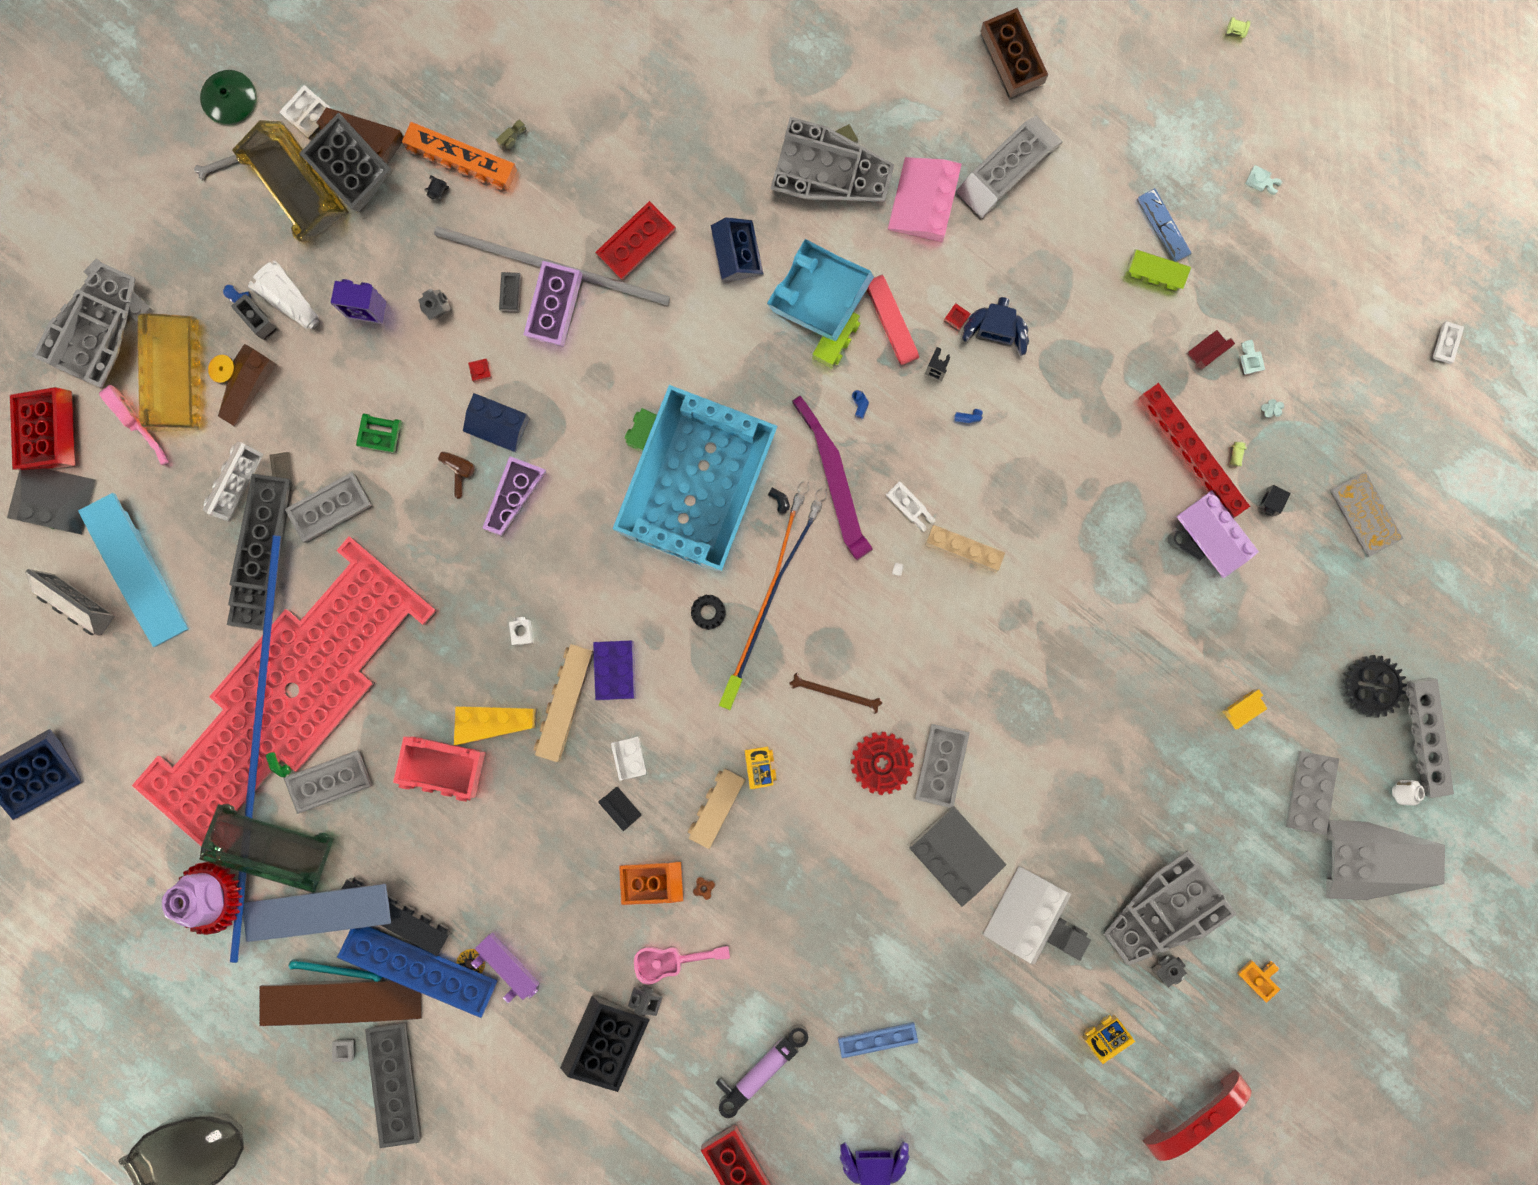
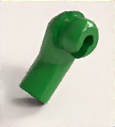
(275, 767)

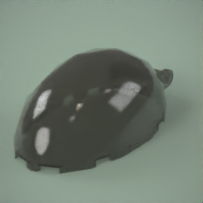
(186, 1151)

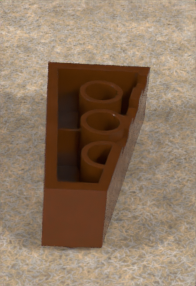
(381, 138)

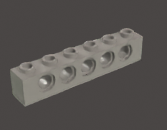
(1440, 764)

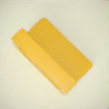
(1245, 709)

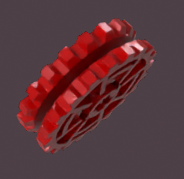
(895, 770)

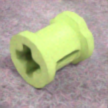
(1238, 27)

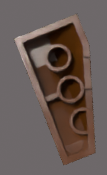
(249, 375)

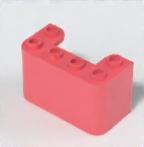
(439, 767)

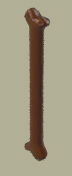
(799, 682)

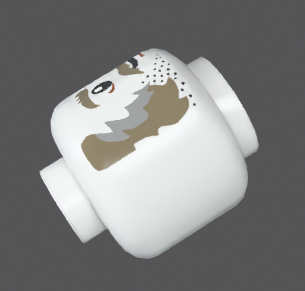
(1408, 792)

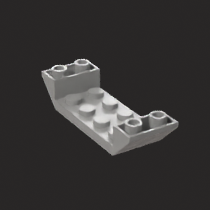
(1007, 165)

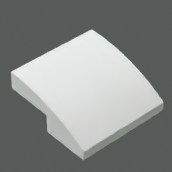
(304, 111)

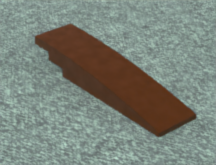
(337, 1002)

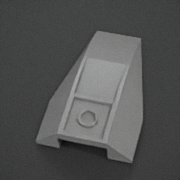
(828, 166)

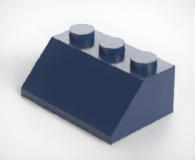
(736, 249)
(495, 422)

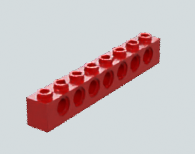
(1193, 449)

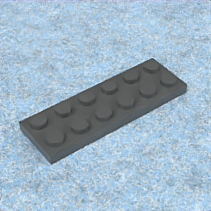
(392, 1085)

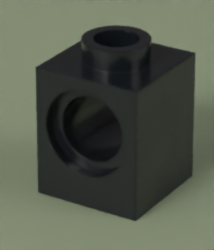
(1274, 501)

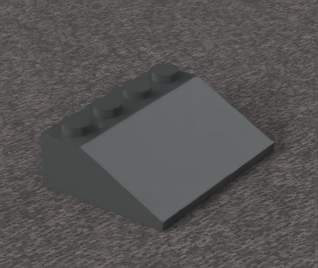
(346, 162)
(69, 601)
(957, 856)

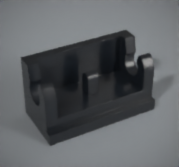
(937, 367)

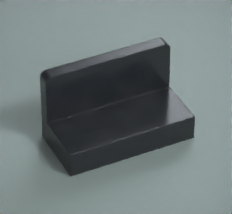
(620, 808)

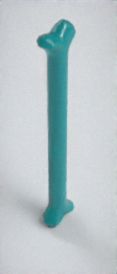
(295, 964)

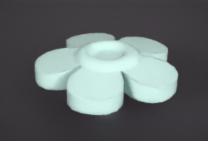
(1272, 407)

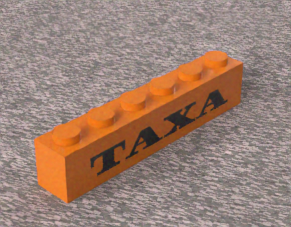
(459, 156)

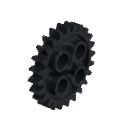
(1371, 703)

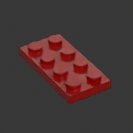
(635, 240)

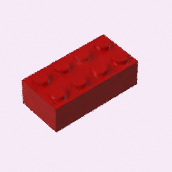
(732, 1159)

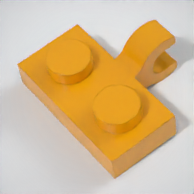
(1260, 979)

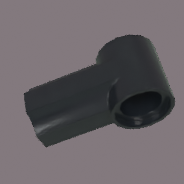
(1188, 544)

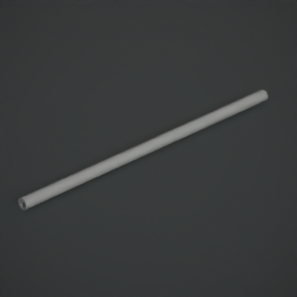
(537, 261)

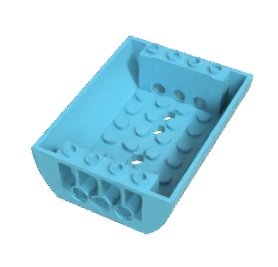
(671, 473)

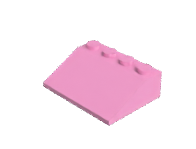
(924, 197)

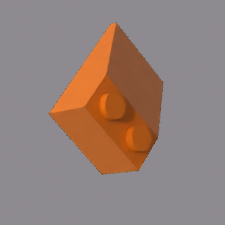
(651, 883)

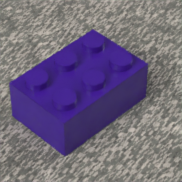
(358, 301)
(614, 670)

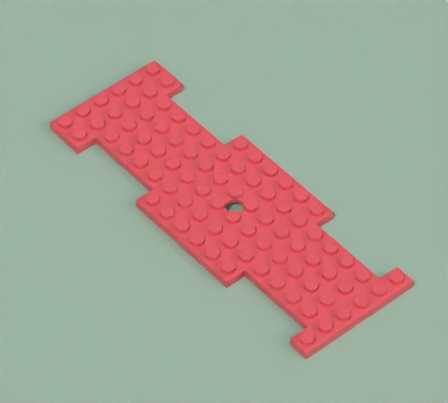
(318, 655)

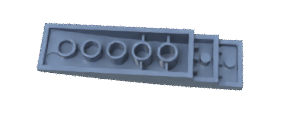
(316, 912)

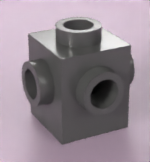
(434, 304)
(1170, 970)
(644, 1001)

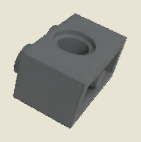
(253, 316)

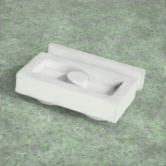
(628, 758)

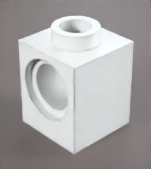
(527, 638)

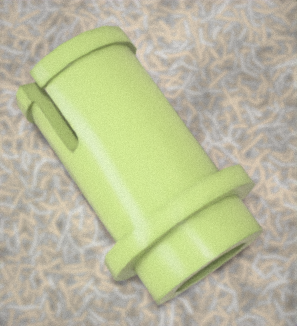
(1237, 453)

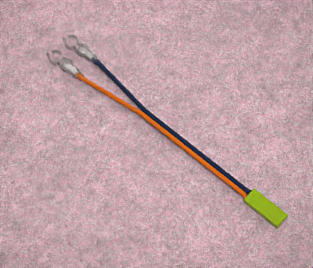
(735, 682)

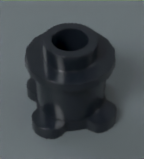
(436, 188)

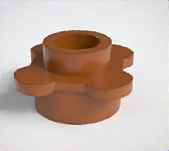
(709, 885)

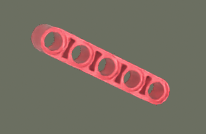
(892, 320)

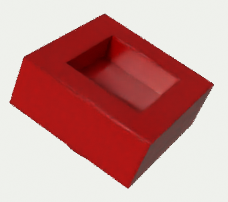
(957, 316)
(479, 370)

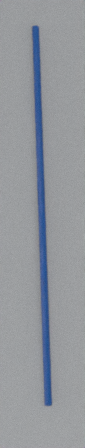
(257, 728)

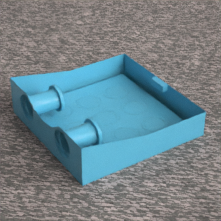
(820, 290)

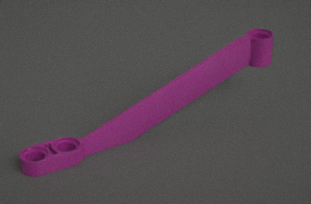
(837, 483)

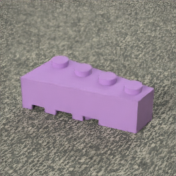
(512, 492)

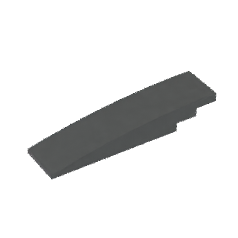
(261, 520)

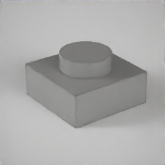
(343, 1051)

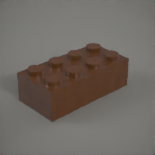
(1014, 52)

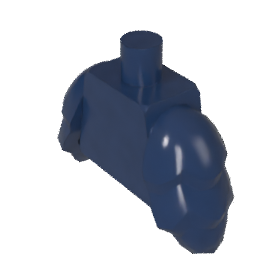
(998, 324)

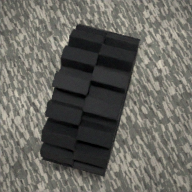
(708, 600)

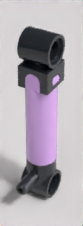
(782, 1052)

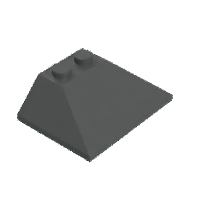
(51, 499)

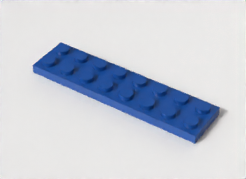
(418, 970)

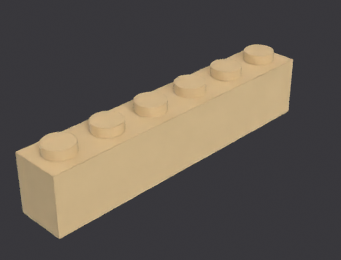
(564, 703)

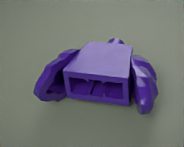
(874, 1166)

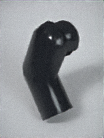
(782, 500)

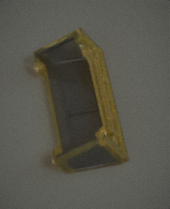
(290, 179)

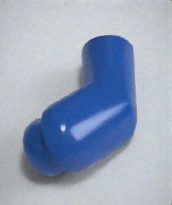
(230, 293)
(862, 403)
(969, 418)

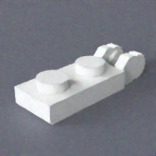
(909, 505)

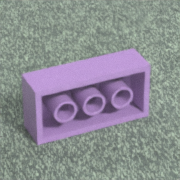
(553, 303)

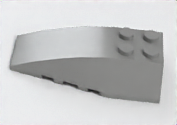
(90, 327)
(1380, 861)
(1169, 911)

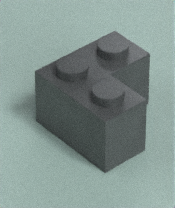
(1069, 940)

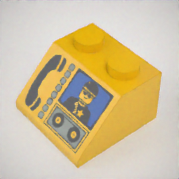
(759, 767)
(1107, 1038)

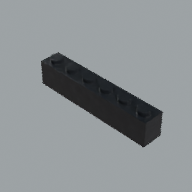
(411, 925)

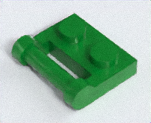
(378, 439)

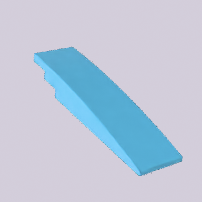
(133, 569)

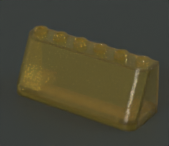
(168, 372)

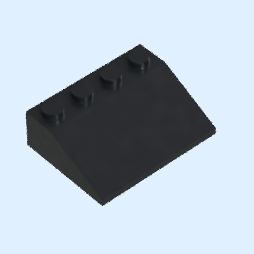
(604, 1044)

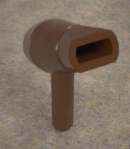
(460, 466)

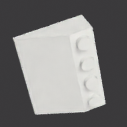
(232, 481)
(1027, 915)

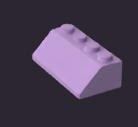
(1217, 534)

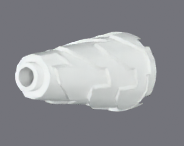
(279, 291)

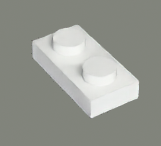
(1448, 342)

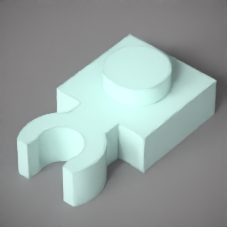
(1260, 179)

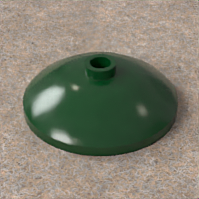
(235, 104)

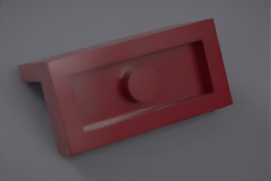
(1210, 349)

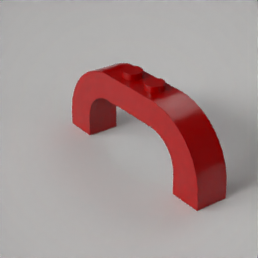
(1203, 1123)

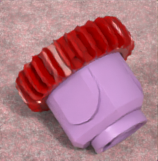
(203, 899)

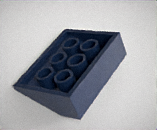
(35, 774)

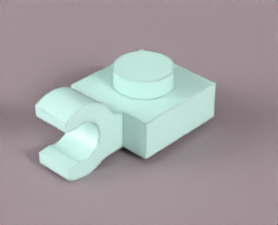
(1251, 361)

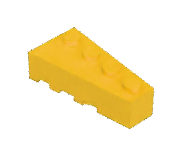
(487, 722)

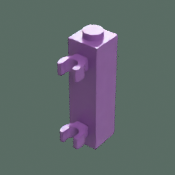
(507, 967)

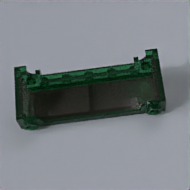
(265, 849)

